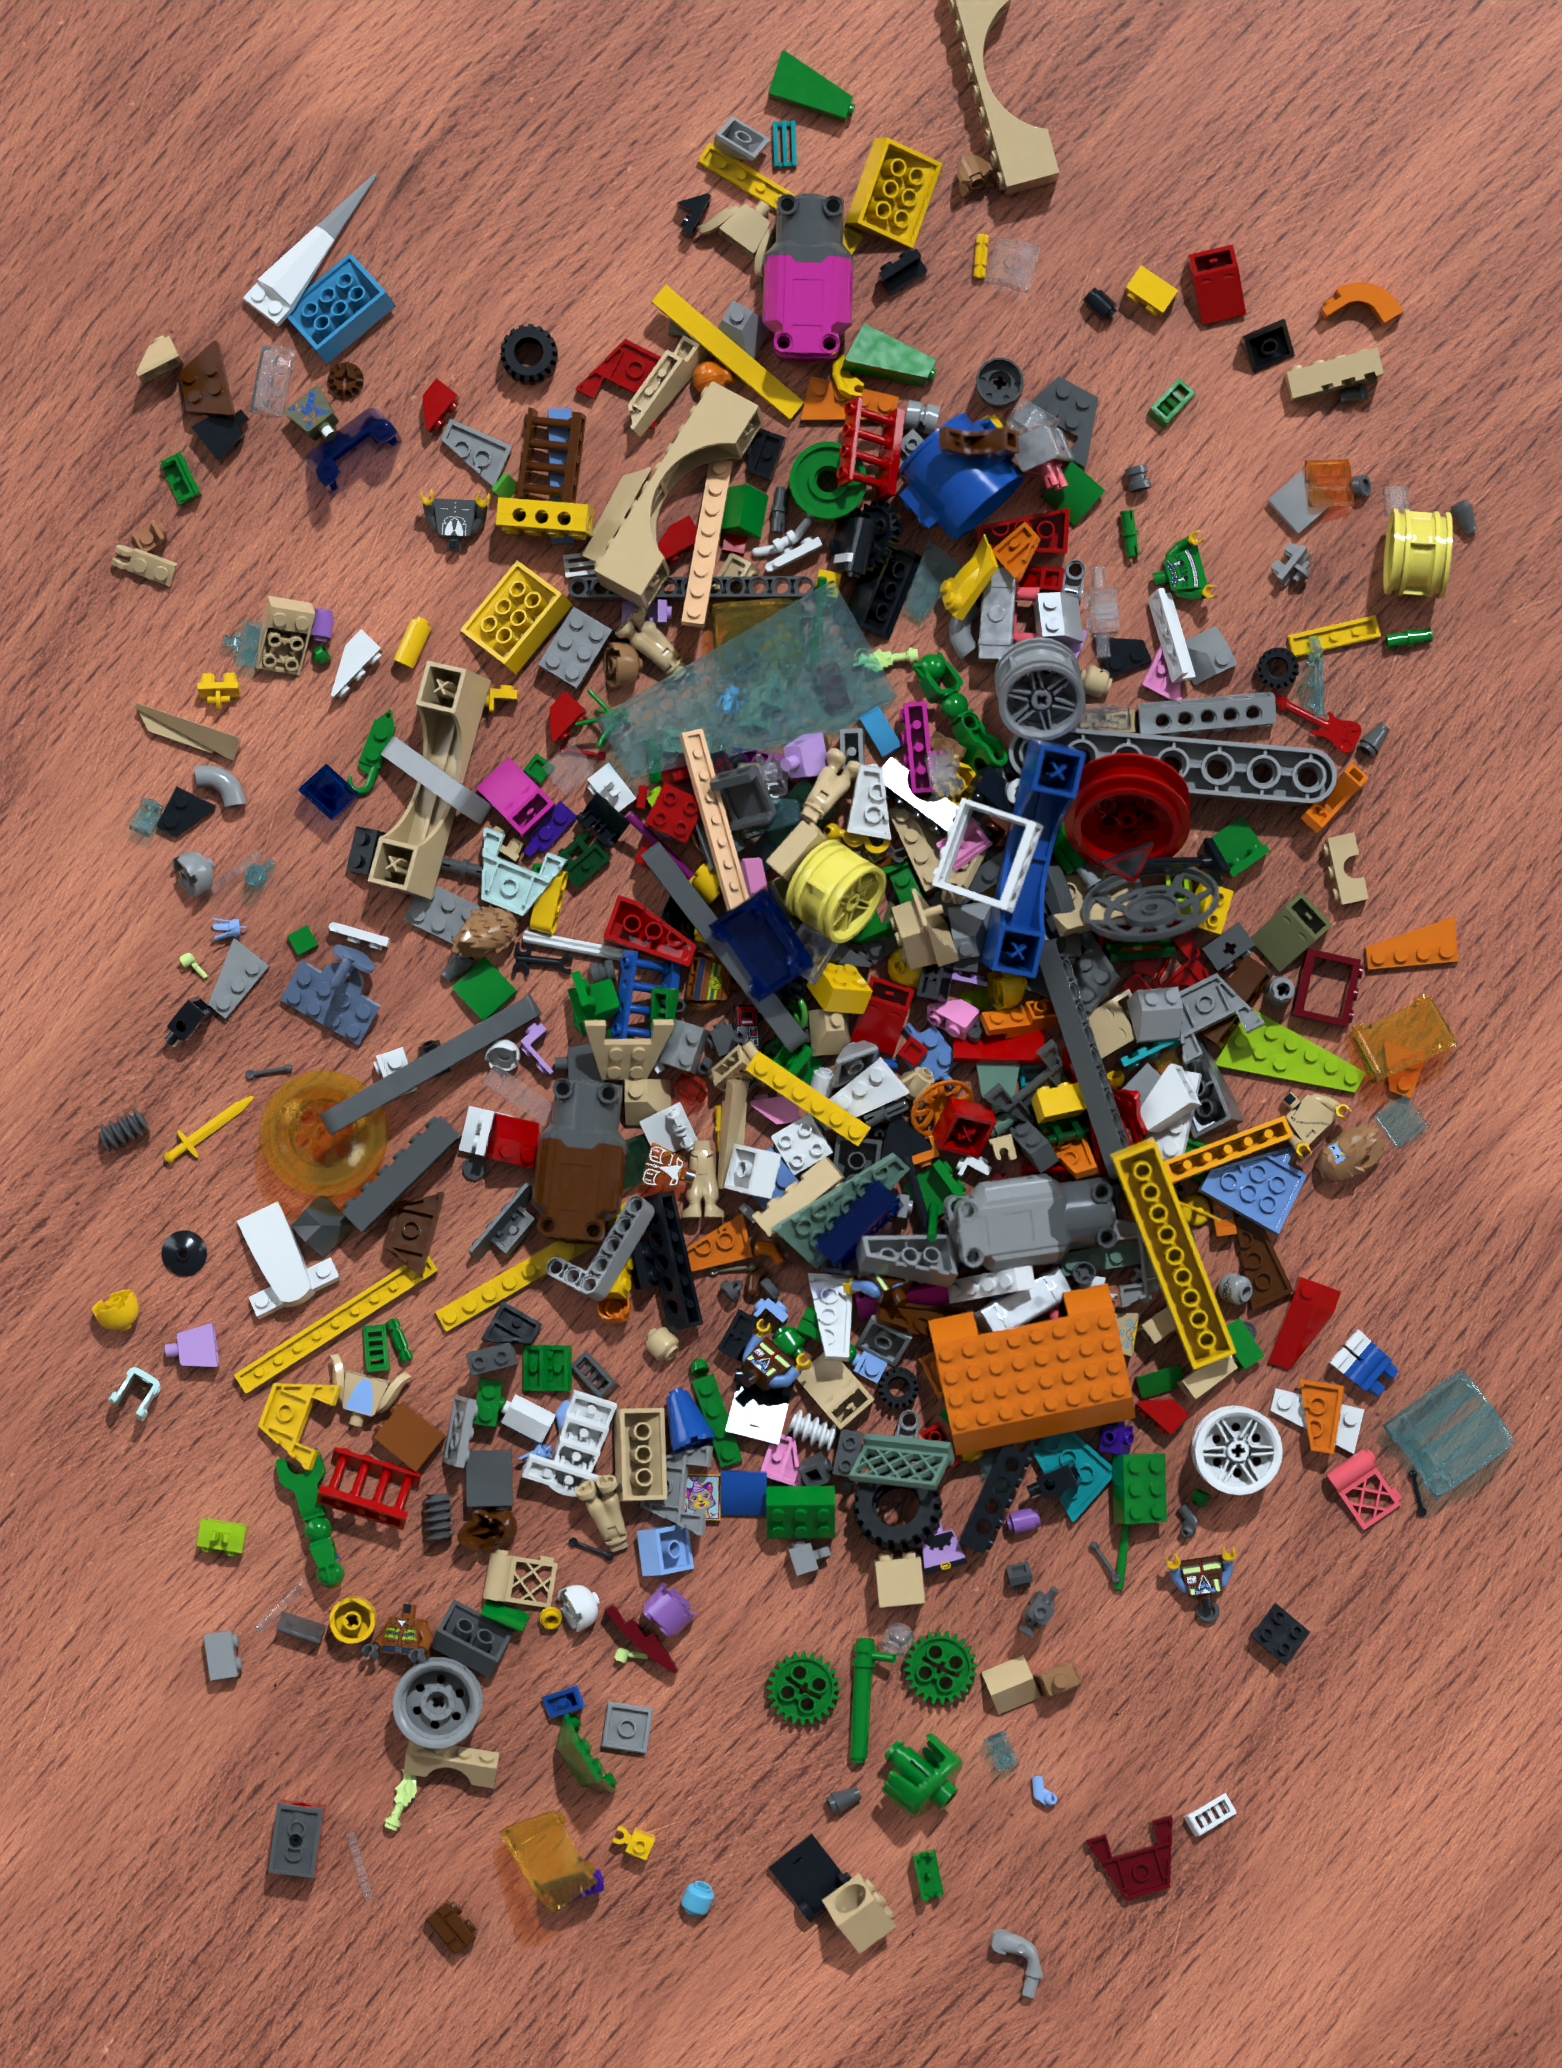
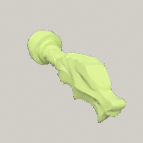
(887, 658)
(405, 1792)

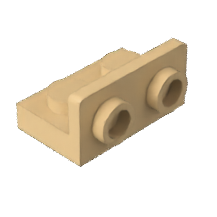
(735, 566)

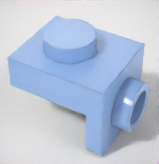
(776, 1309)

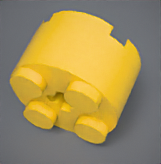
(706, 884)
(365, 1615)

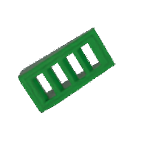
(1161, 413)
(657, 1000)
(382, 1366)

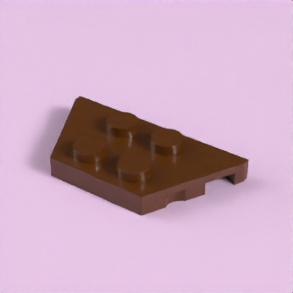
(206, 384)
(413, 1230)

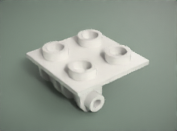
(669, 1129)

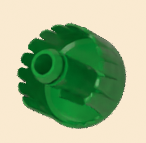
(921, 1781)

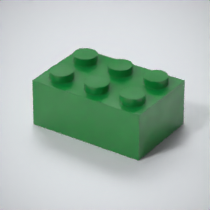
(1139, 1488)
(800, 1512)

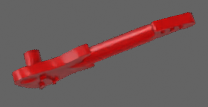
(1342, 733)
(1130, 1107)

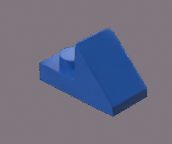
(563, 1701)

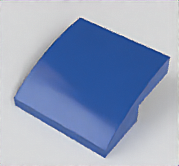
(743, 1492)

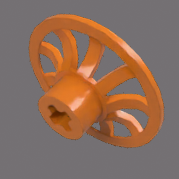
(936, 1103)

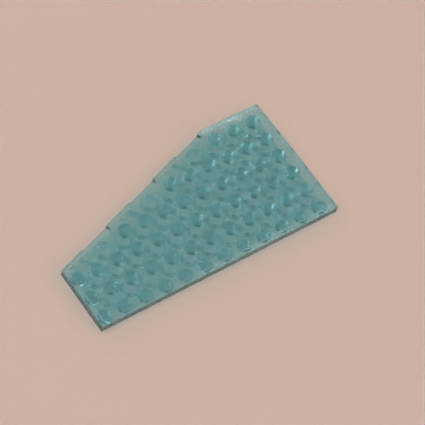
(759, 690)

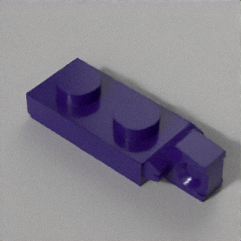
(549, 829)

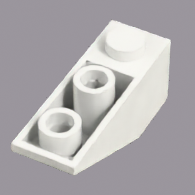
(356, 657)

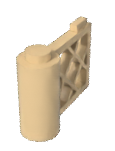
(501, 1577)

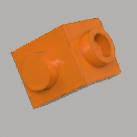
(925, 1158)

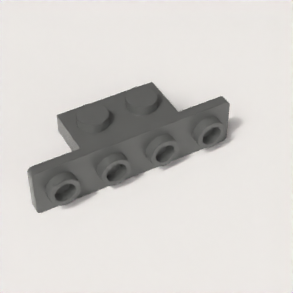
(508, 1227)

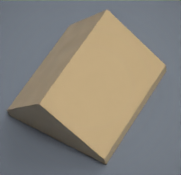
(1011, 1684)

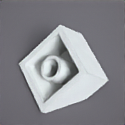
(752, 1171)

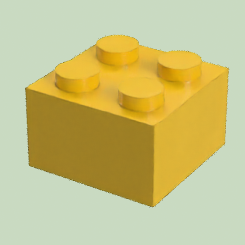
(841, 989)

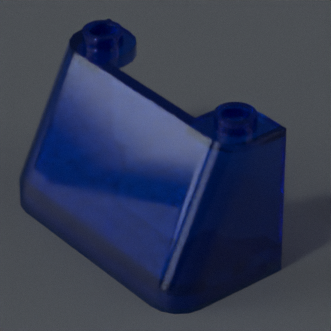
(324, 457)
(763, 944)

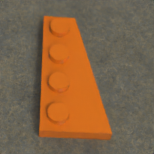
(826, 403)
(1422, 946)

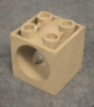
(899, 1579)
(860, 1912)

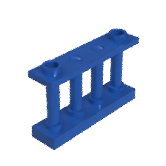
(629, 963)

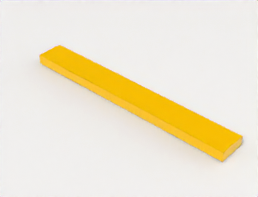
(757, 185)
(727, 352)

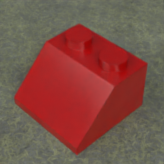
(513, 1141)

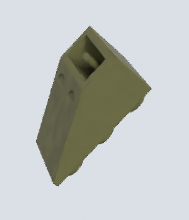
(1290, 931)

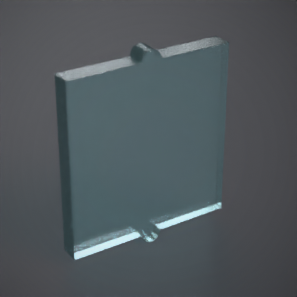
(1401, 1120)

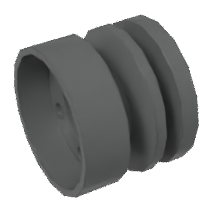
(991, 372)

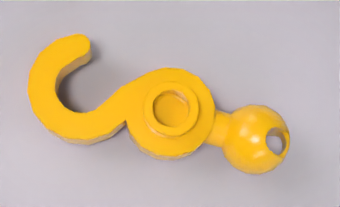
(854, 840)

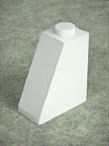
(1169, 1100)

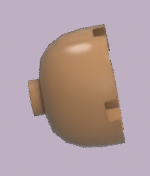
(622, 663)

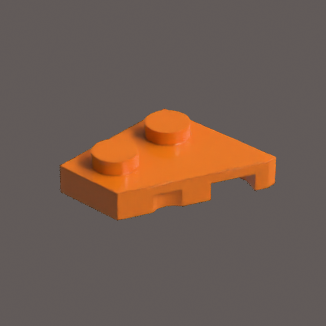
(1017, 550)

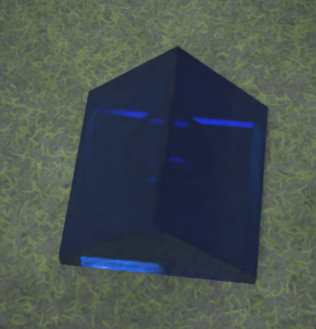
(329, 792)

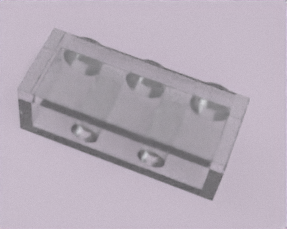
(272, 381)

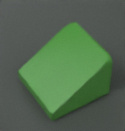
(504, 487)

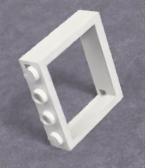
(1020, 866)

